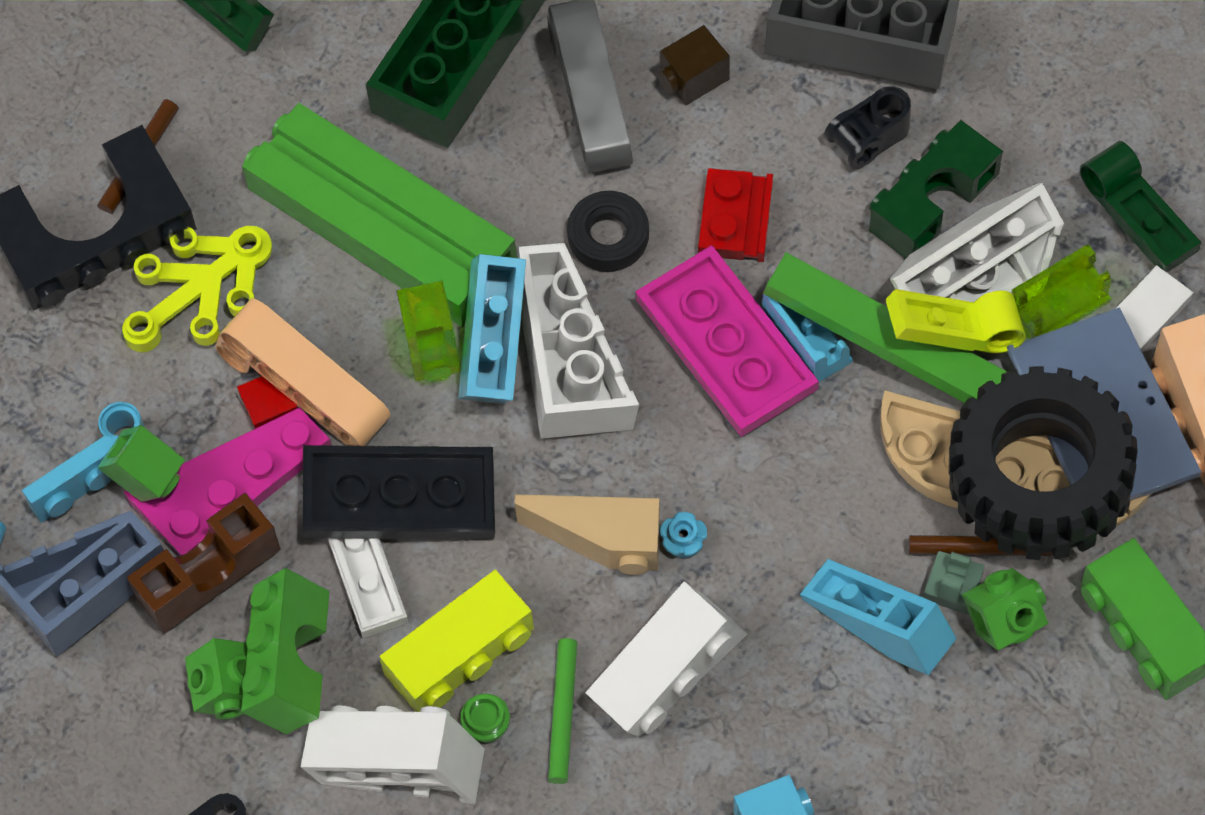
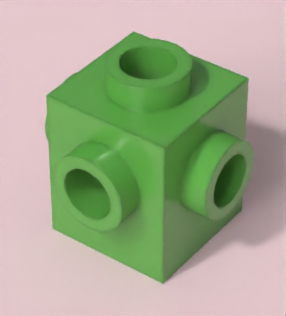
(1006, 608)
(217, 677)

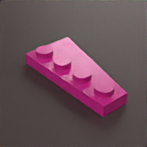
(250, 464)

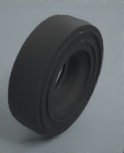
(613, 256)

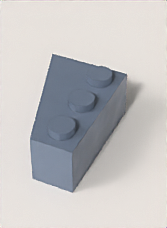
(79, 581)

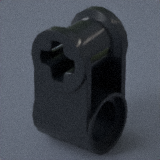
(863, 129)

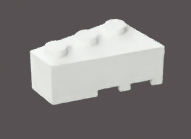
(665, 660)

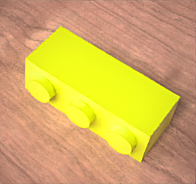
(458, 643)

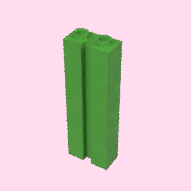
(371, 206)

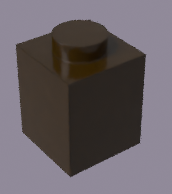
(694, 65)

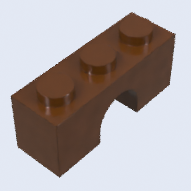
(234, 545)

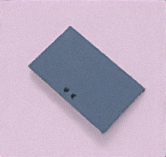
(1111, 356)

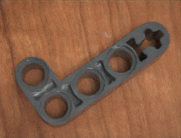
(589, 84)

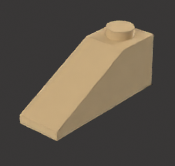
(608, 530)

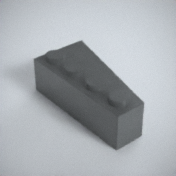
(869, 37)

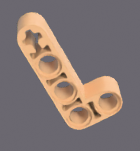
(301, 372)

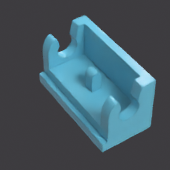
(810, 340)

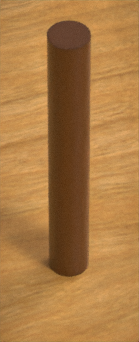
(155, 130)
(959, 544)

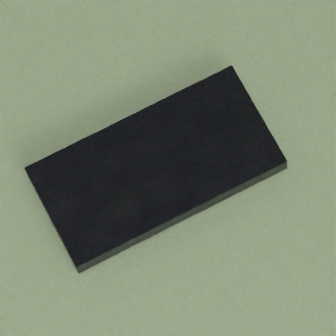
(398, 492)

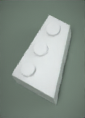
(393, 749)

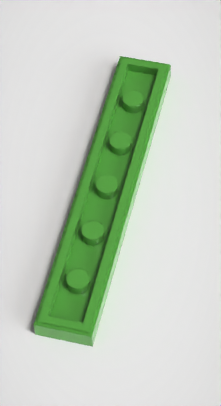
(870, 327)

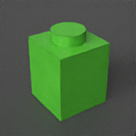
(142, 464)

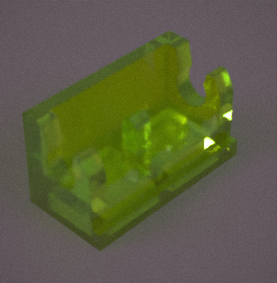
(1062, 293)

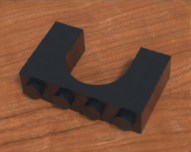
(55, 266)

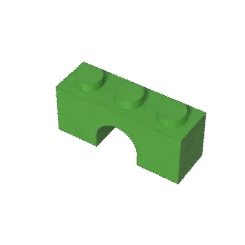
(276, 681)

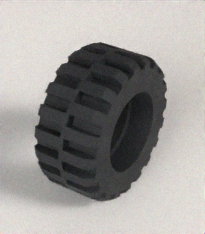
(1051, 407)

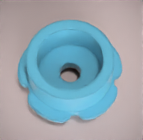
(683, 546)

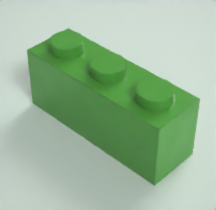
(1146, 618)

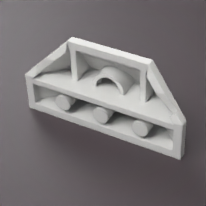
(986, 250)

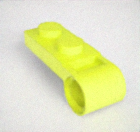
(980, 325)

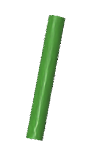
(562, 711)

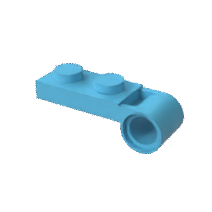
(63, 485)

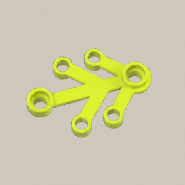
(199, 281)

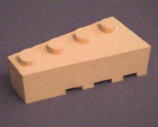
(1181, 377)

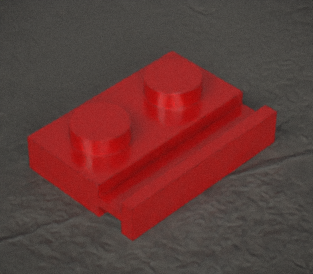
(736, 214)

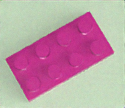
(727, 341)

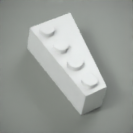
(570, 364)

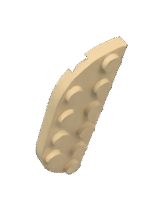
(919, 442)

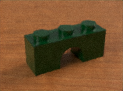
(956, 163)

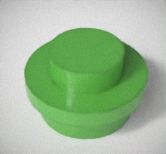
(485, 717)

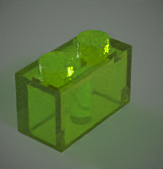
(429, 331)

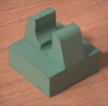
(951, 578)

